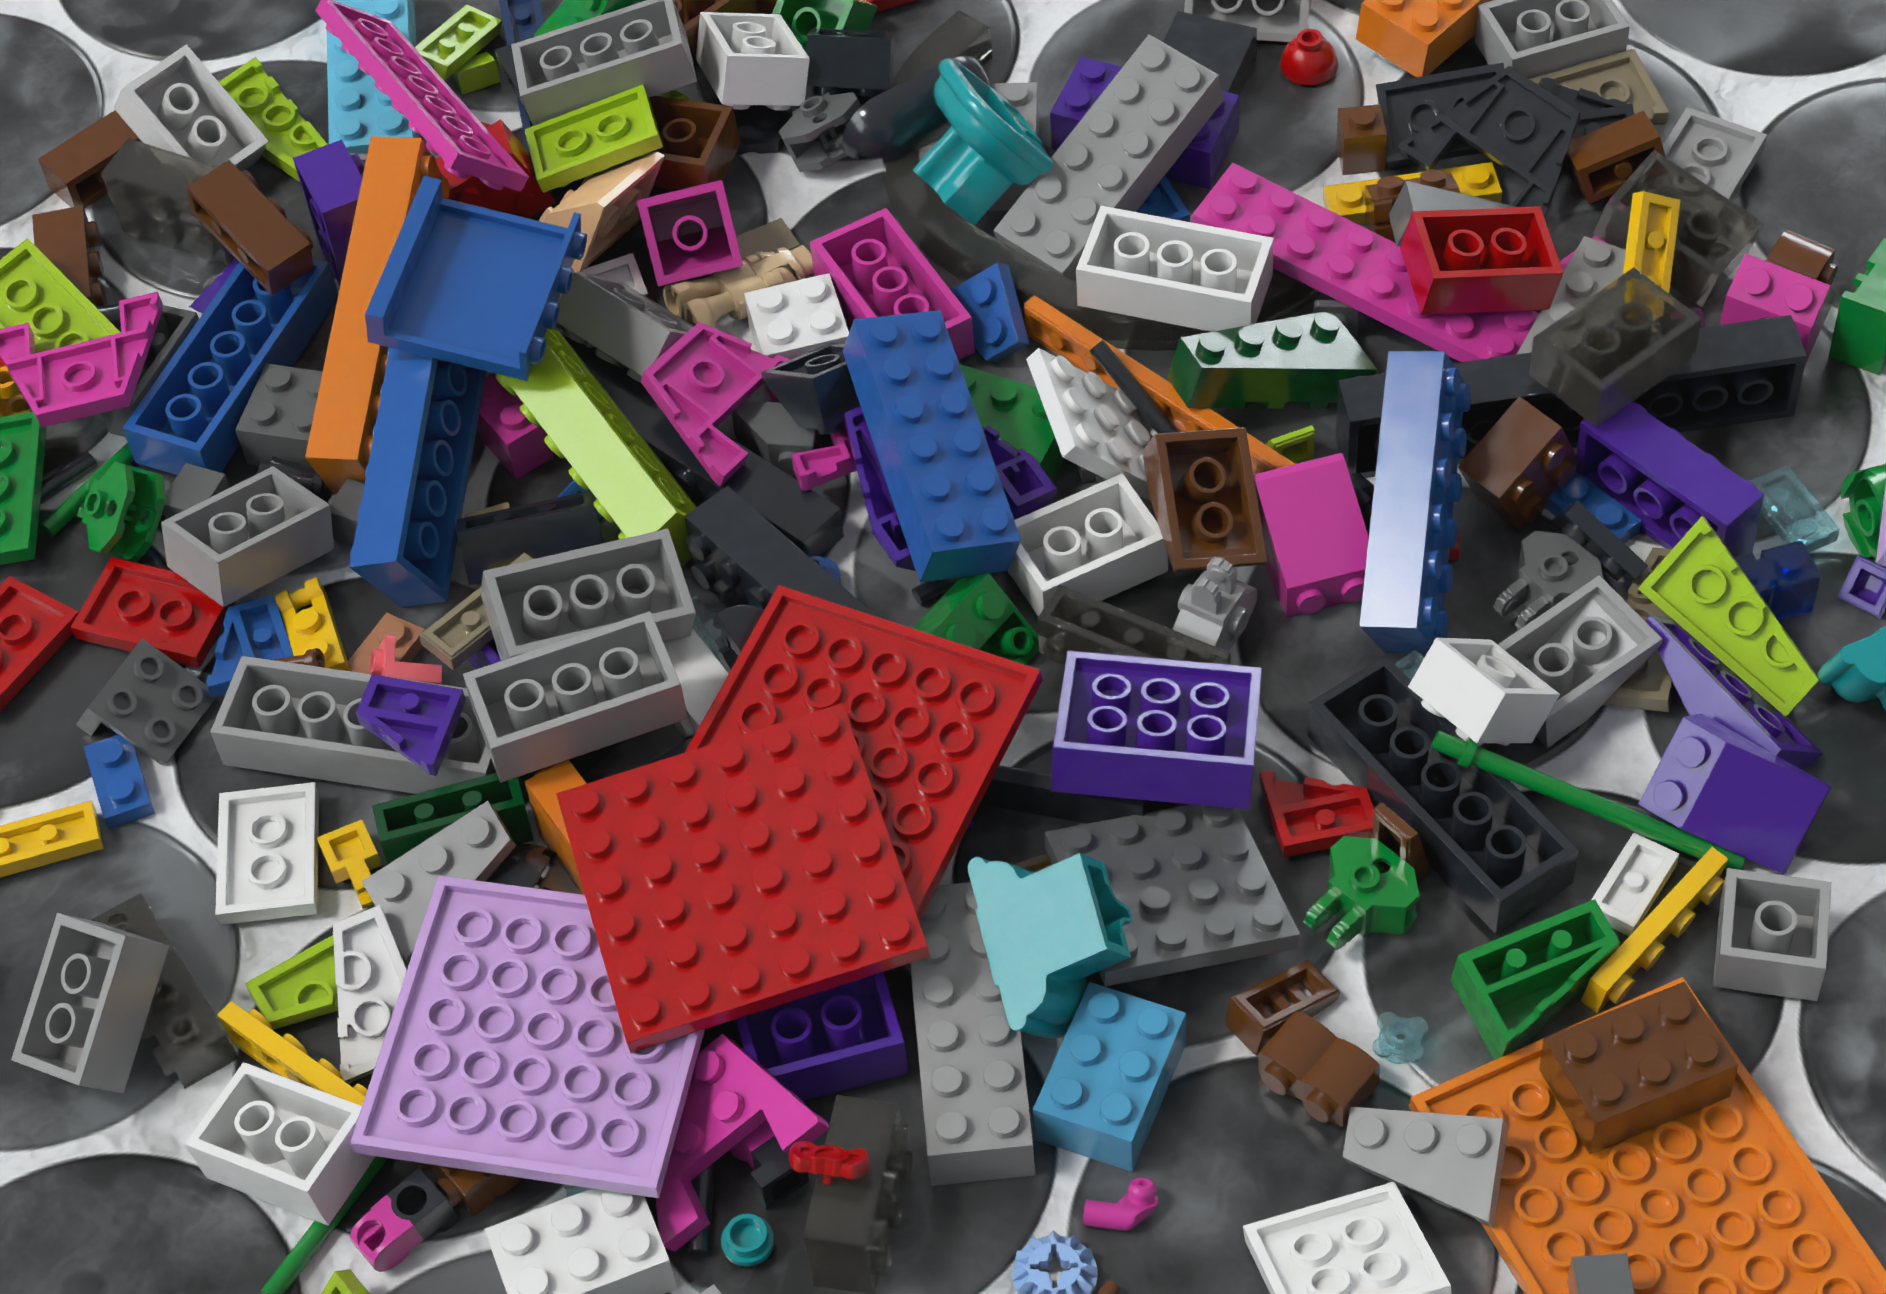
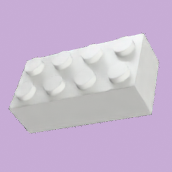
(1174, 271)

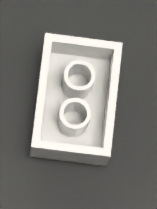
(752, 60)
(189, 113)
(1089, 543)
(281, 1143)
(583, 1247)

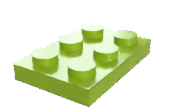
(593, 138)

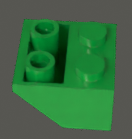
(983, 618)

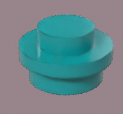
(747, 1240)

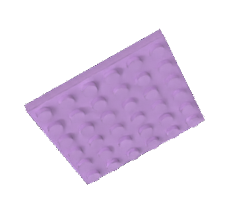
(517, 1053)

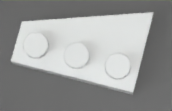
(368, 986)

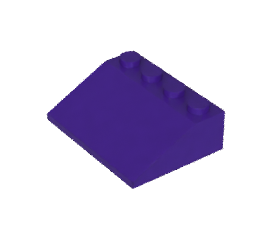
(1156, 730)

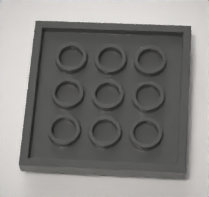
(1190, 885)

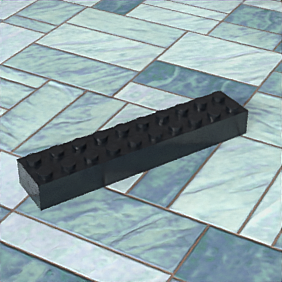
(1736, 378)

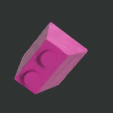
(690, 233)
(1312, 534)

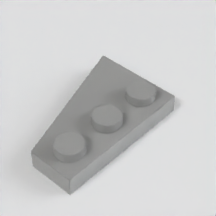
(463, 850)

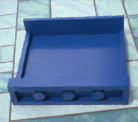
(473, 284)

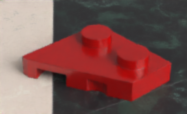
(1315, 813)

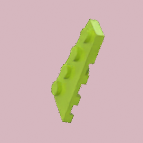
(273, 115)
(1724, 612)
(298, 987)

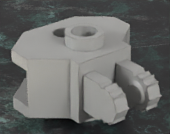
(1216, 606)

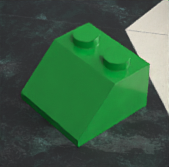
(829, 14)

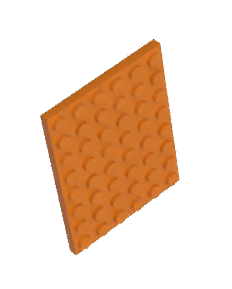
(1694, 1203)

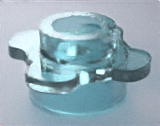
(1400, 1050)

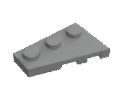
(1435, 1154)

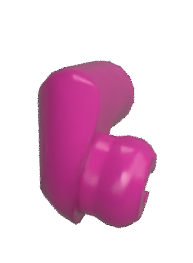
(1125, 1213)

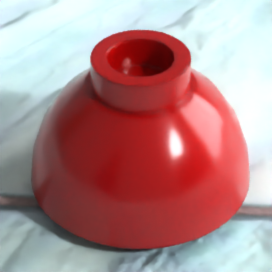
(1309, 59)

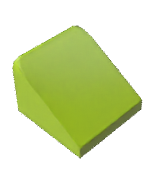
(477, 73)
(1295, 446)

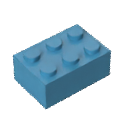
(1110, 1076)

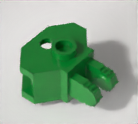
(123, 511)
(1364, 893)

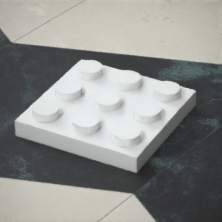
(1091, 420)
(1347, 1247)

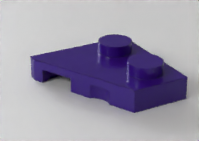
(412, 717)

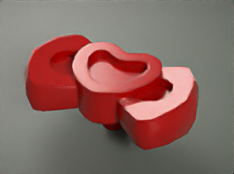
(829, 1161)

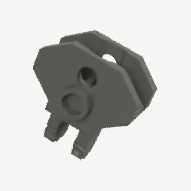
(817, 130)
(1546, 575)

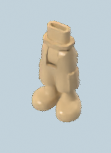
(694, 300)

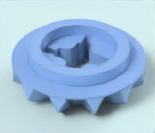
(1071, 1254)

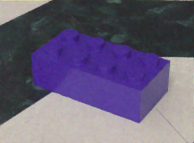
(1196, 164)
(1667, 480)

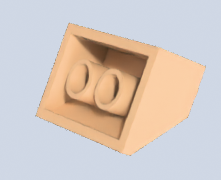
(607, 204)

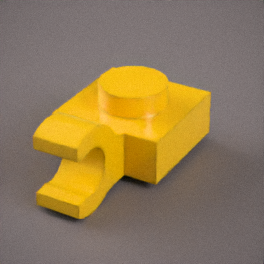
(351, 855)

